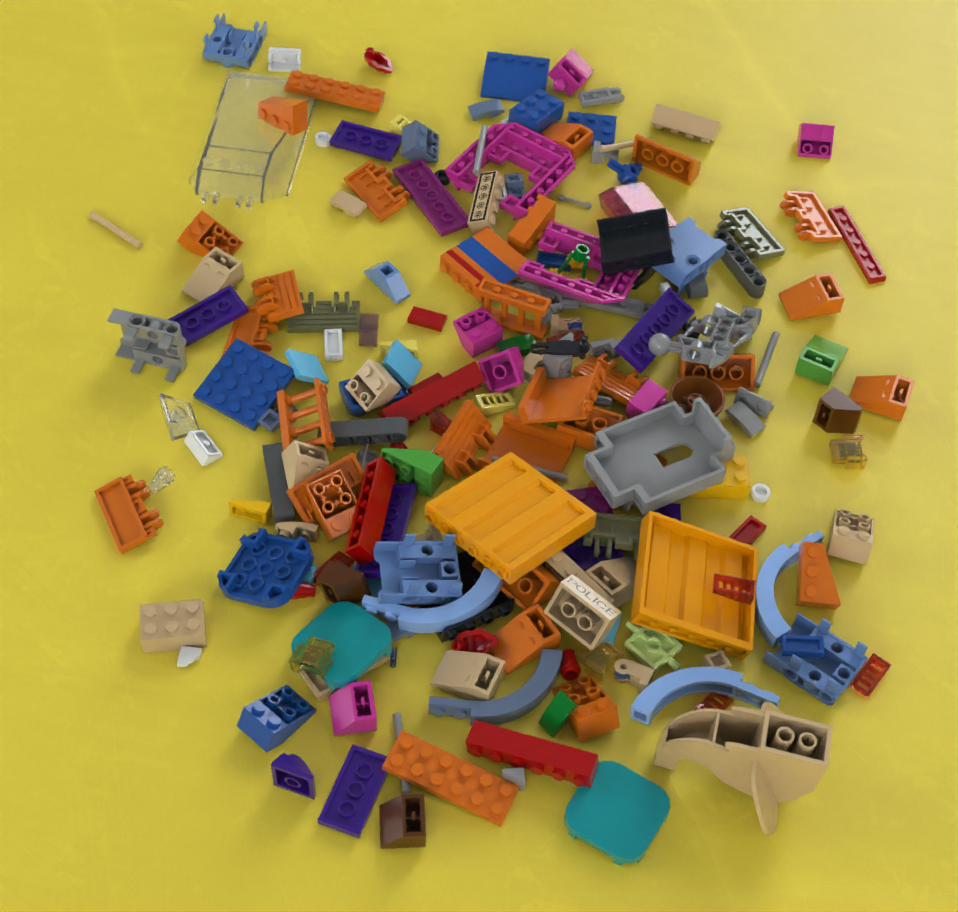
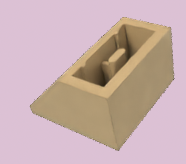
(372, 386)

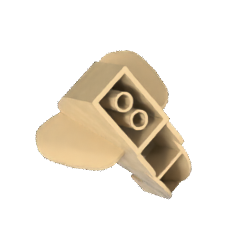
(752, 751)

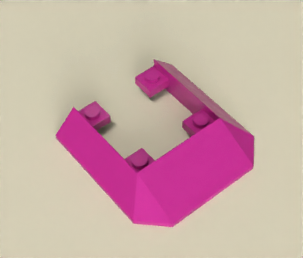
(523, 147)
(565, 239)

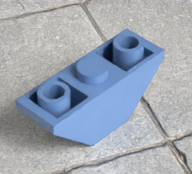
(389, 281)

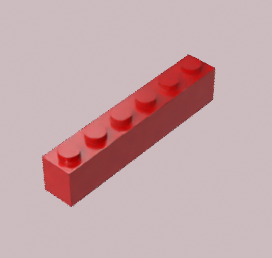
(436, 394)
(370, 510)
(532, 754)

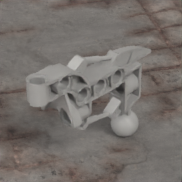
(724, 328)

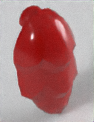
(378, 61)
(475, 641)

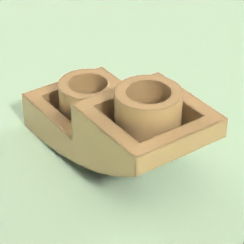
(350, 204)
(295, 529)

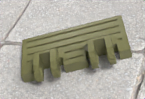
(755, 238)
(325, 316)
(615, 528)

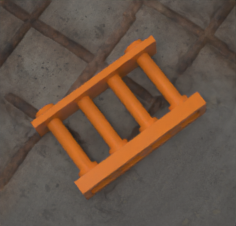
(517, 298)
(288, 417)

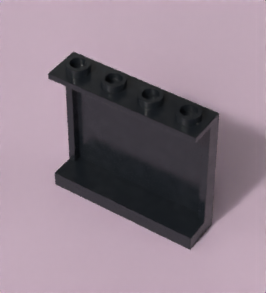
(635, 241)
(499, 607)

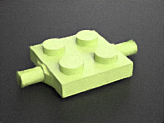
(653, 647)

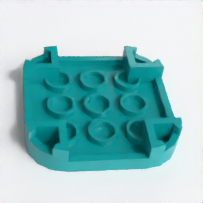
(357, 641)
(618, 813)

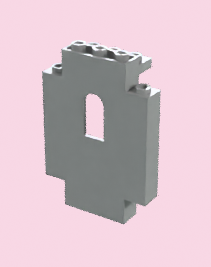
(627, 465)

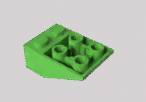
(820, 360)
(416, 467)

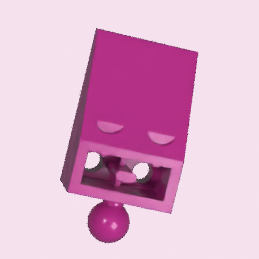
(570, 72)

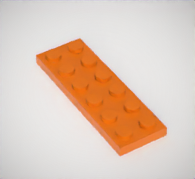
(335, 91)
(450, 778)

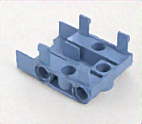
(233, 45)
(692, 254)
(409, 573)
(824, 670)

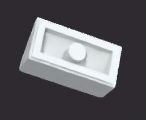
(202, 447)

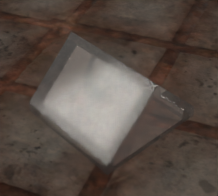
(177, 416)

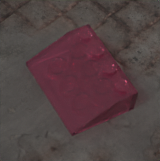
(631, 199)

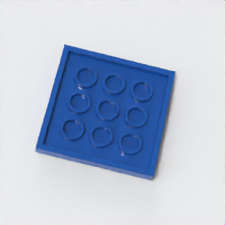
(244, 384)

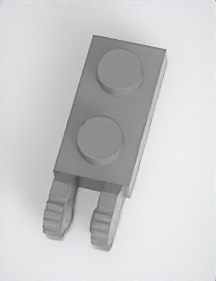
(600, 96)

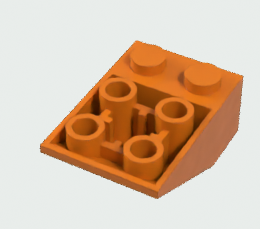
(570, 135)
(206, 234)
(813, 297)
(883, 394)
(332, 504)
(525, 637)
(595, 710)

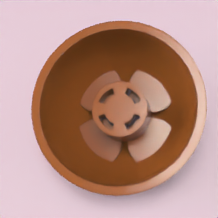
(693, 387)

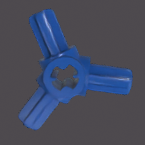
(625, 173)

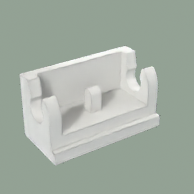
(284, 59)

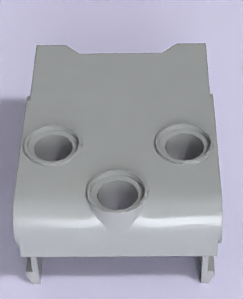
(150, 342)

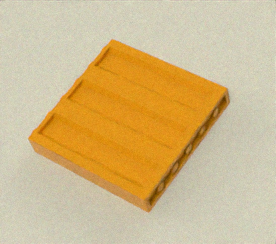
(510, 517)
(677, 585)

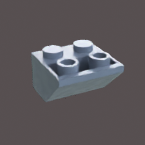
(419, 143)

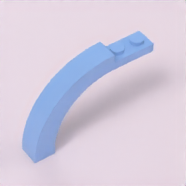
(766, 612)
(439, 618)
(693, 681)

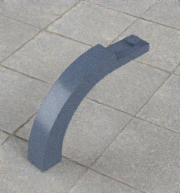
(508, 707)

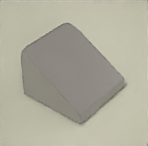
(515, 776)

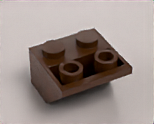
(837, 413)
(342, 583)
(403, 822)

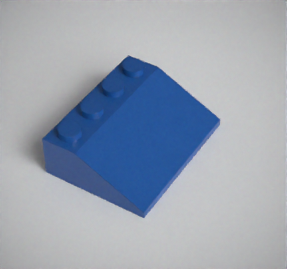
(513, 76)

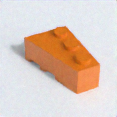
(284, 113)
(532, 228)
(815, 578)

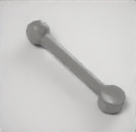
(562, 198)

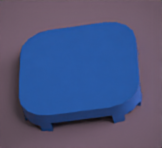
(266, 569)

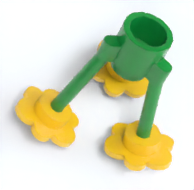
(577, 259)

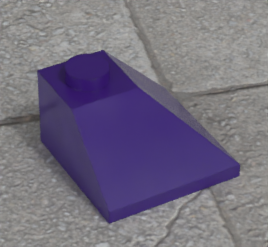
(293, 775)

